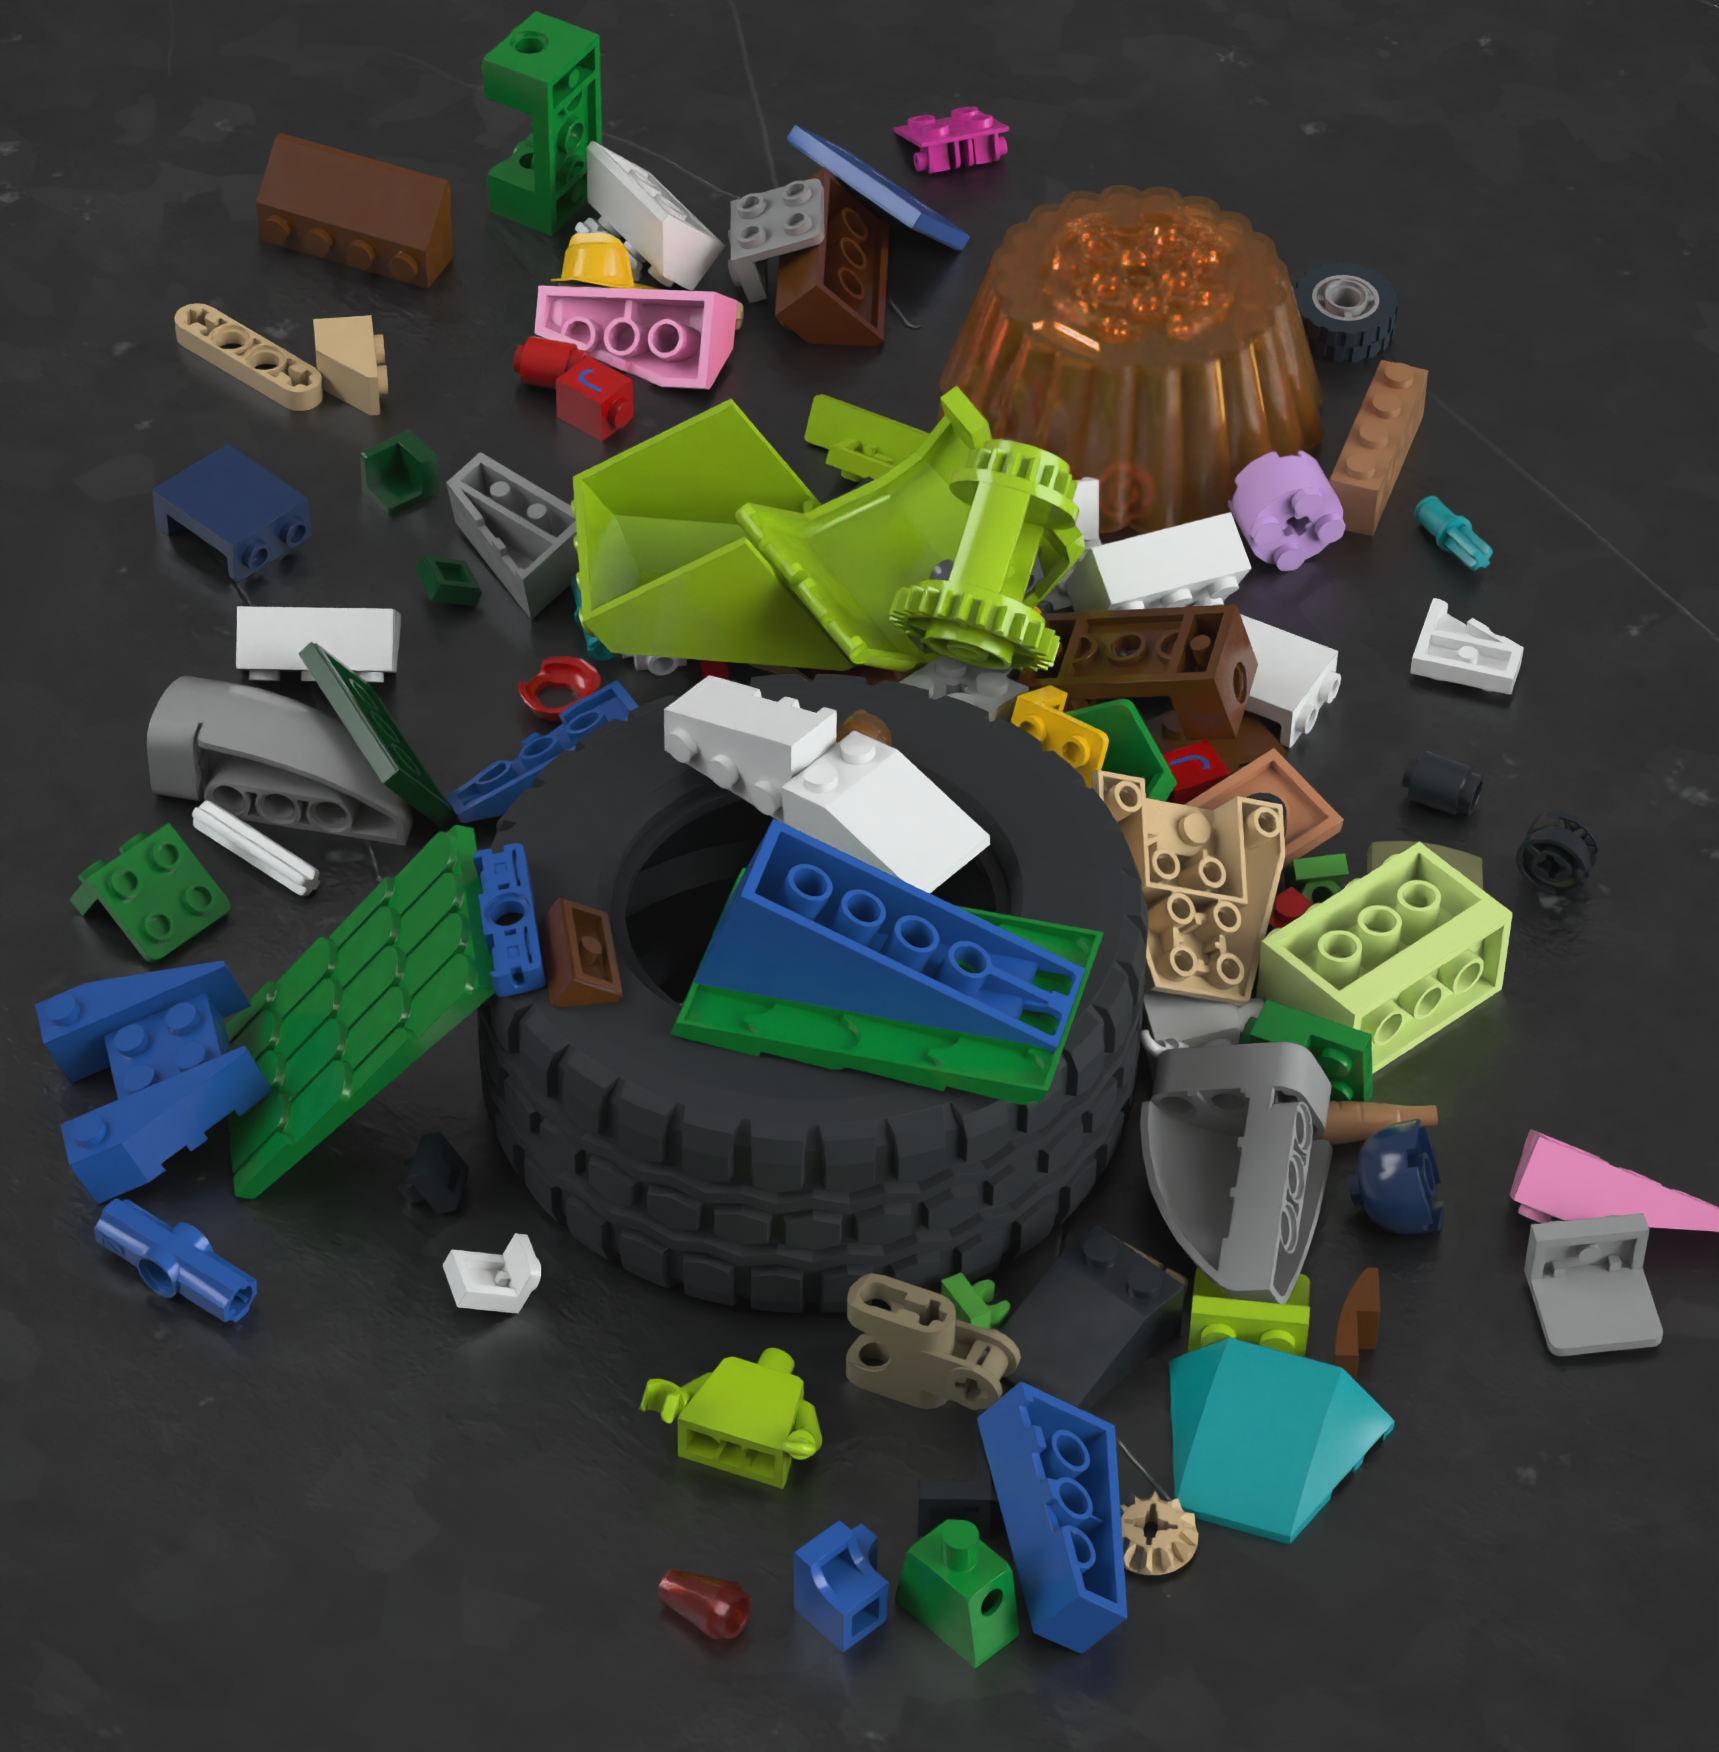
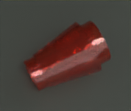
(707, 1602)

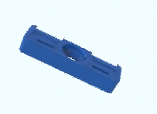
(514, 947)

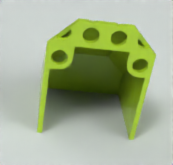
(672, 565)

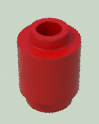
(545, 360)

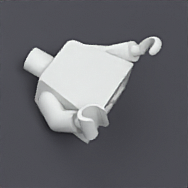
(1188, 1021)

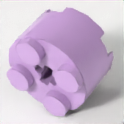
(1286, 509)

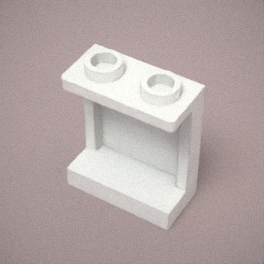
(1290, 678)

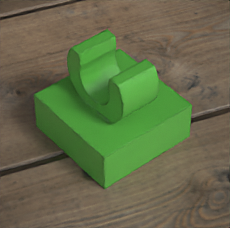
(1317, 874)
(971, 1300)

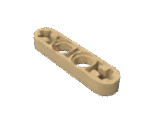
(291, 383)

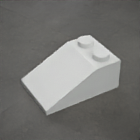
(882, 812)

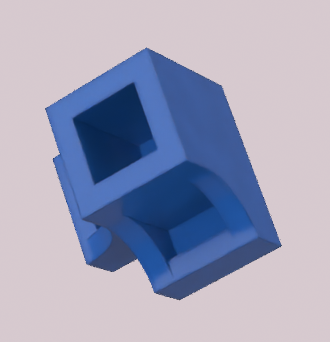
(840, 1584)

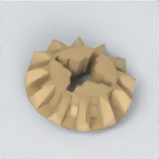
(1173, 1542)

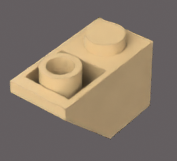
(349, 359)

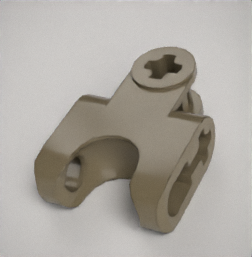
(923, 1347)

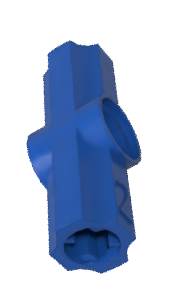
(175, 1260)

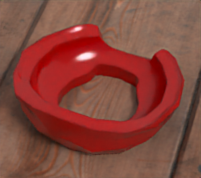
(559, 673)

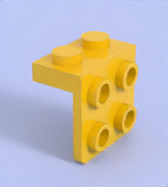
(1076, 742)

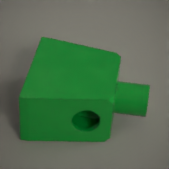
(960, 1591)

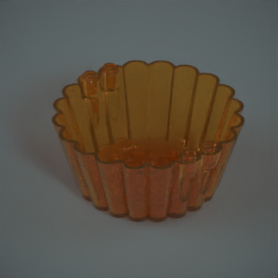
(1141, 351)

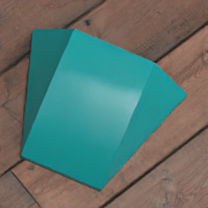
(1265, 1435)

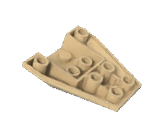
(1204, 885)

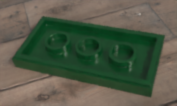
(377, 734)

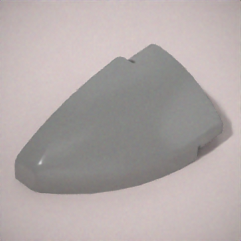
(269, 762)
(1238, 1160)

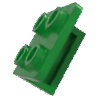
(1130, 746)
(153, 893)

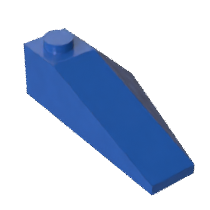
(503, 781)

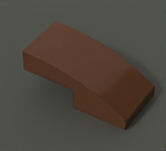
(1358, 1321)

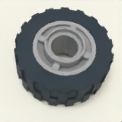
(1346, 311)

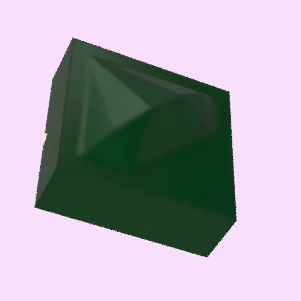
(448, 581)

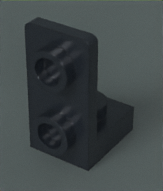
(959, 1498)

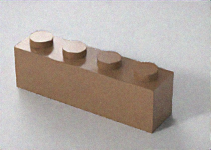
(1378, 444)

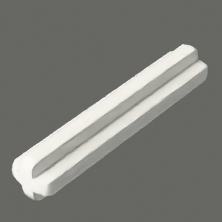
(256, 848)

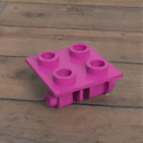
(941, 139)

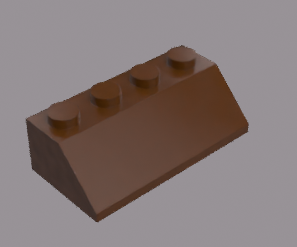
(355, 211)
(839, 286)

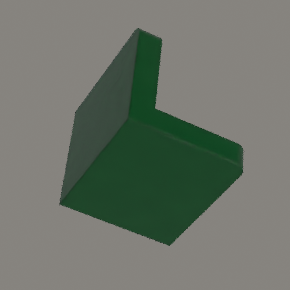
(399, 472)

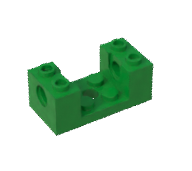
(555, 77)

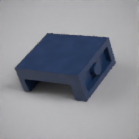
(234, 509)

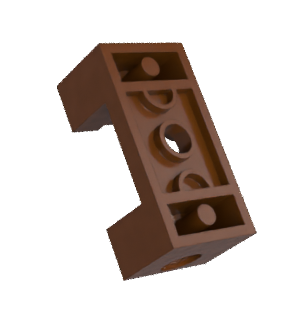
(1182, 652)

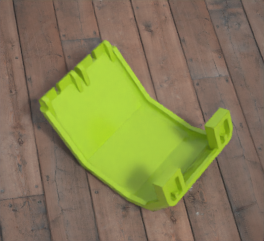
(886, 536)

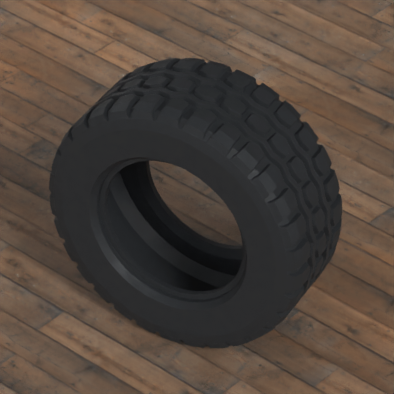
(765, 1166)

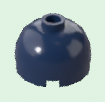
(1398, 1180)

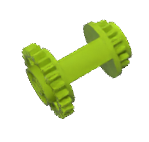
(980, 610)

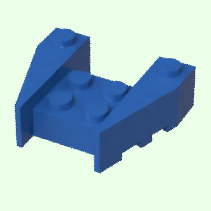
(167, 1065)

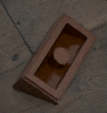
(579, 955)

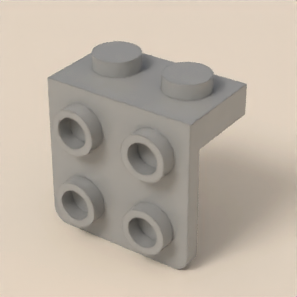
(771, 226)
(1592, 1284)

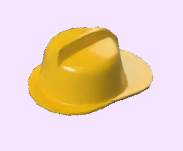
(598, 260)

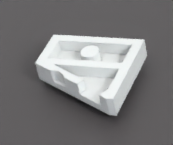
(1465, 652)

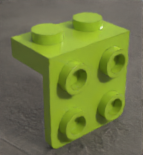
(1260, 1323)

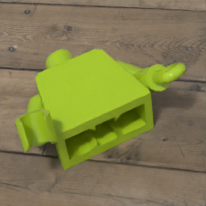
(741, 1417)

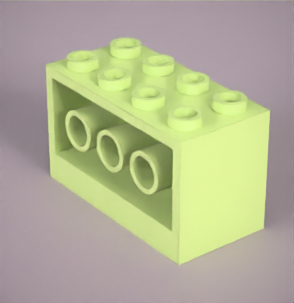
(1391, 953)

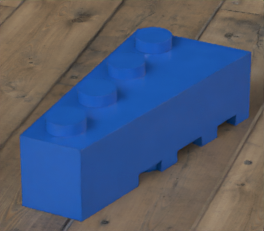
(1060, 1512)

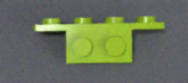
(858, 439)

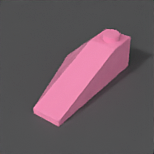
(654, 334)
(1580, 1185)

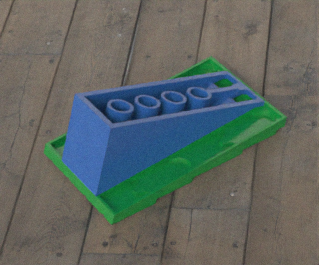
(883, 978)

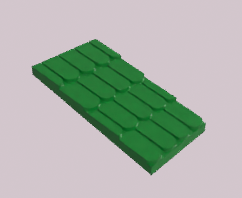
(361, 1007)

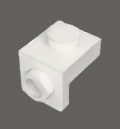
(494, 1280)

